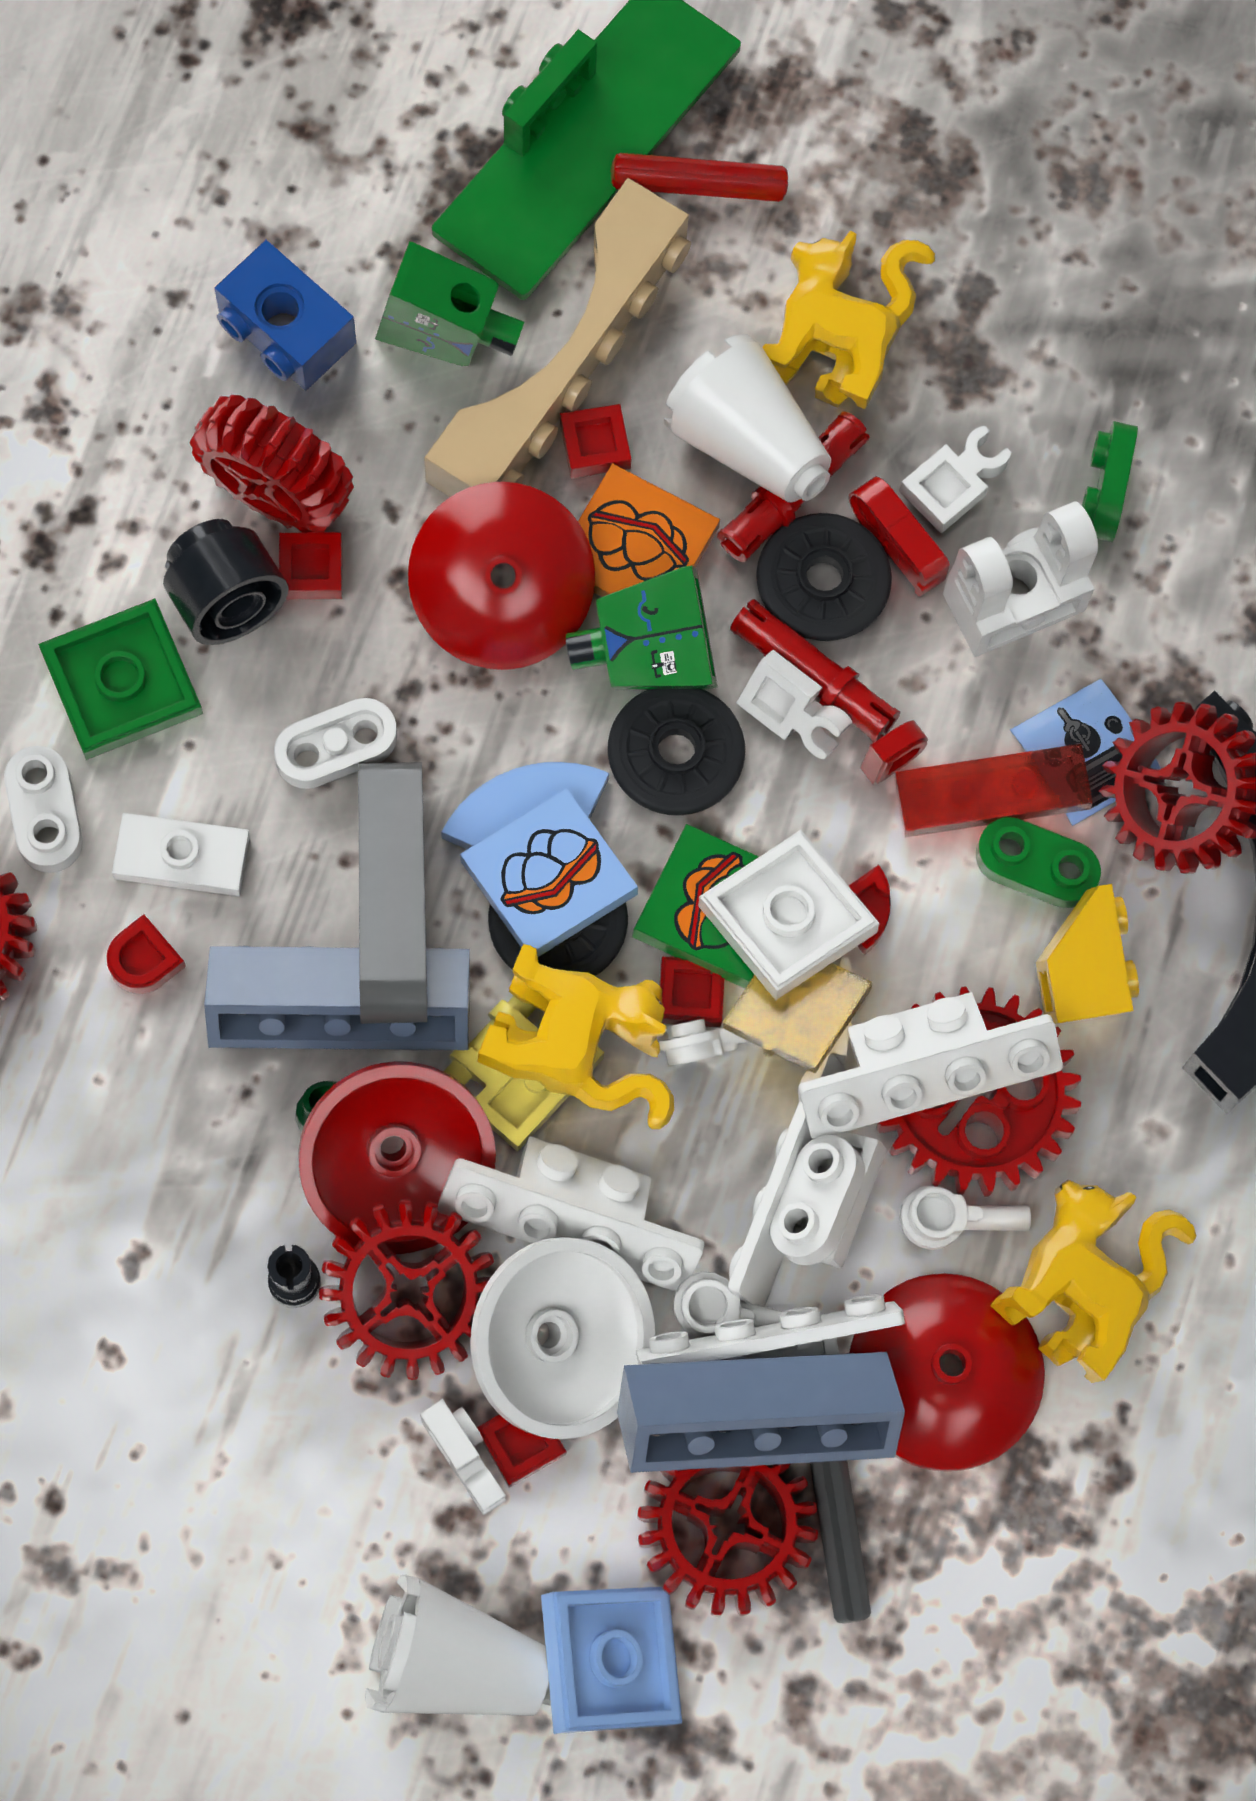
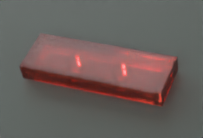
(993, 788)

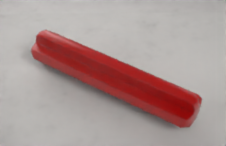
(701, 177)

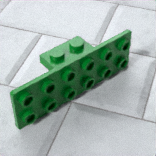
(568, 127)

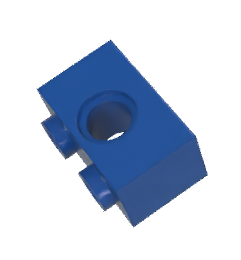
(273, 285)

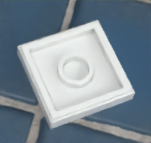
(788, 914)

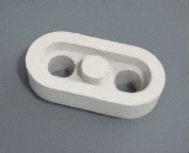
(333, 740)
(42, 806)
(821, 1197)

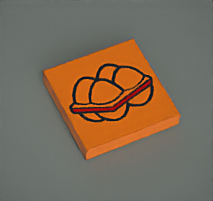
(641, 531)

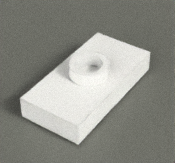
(181, 854)

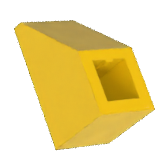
(1084, 963)

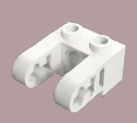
(1047, 559)

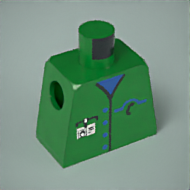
(444, 310)
(650, 636)

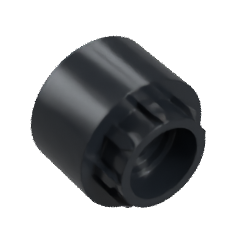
(222, 581)

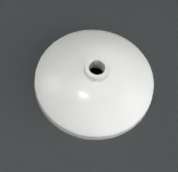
(595, 1326)

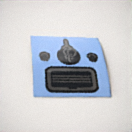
(1084, 718)

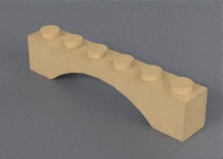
(496, 439)

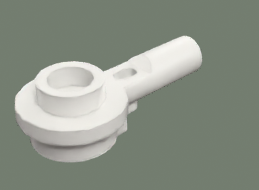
(692, 1042)
(937, 1216)
(706, 1302)

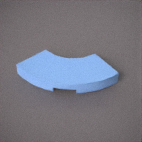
(517, 793)

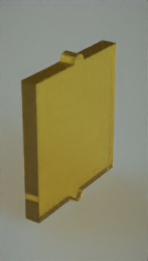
(804, 1020)

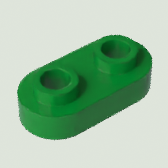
(1114, 458)
(1037, 866)

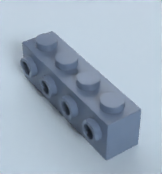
(287, 983)
(752, 1406)

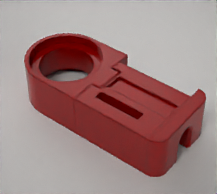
(900, 534)

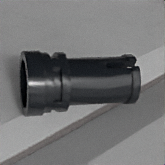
(292, 1277)

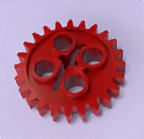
(1020, 1125)

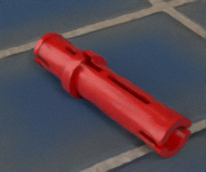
(769, 512)
(838, 685)

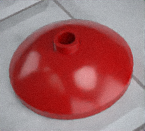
(454, 584)
(343, 1136)
(968, 1416)

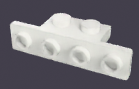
(927, 1061)
(572, 1197)
(758, 1261)
(798, 1334)

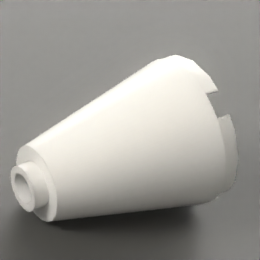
(749, 421)
(453, 1659)

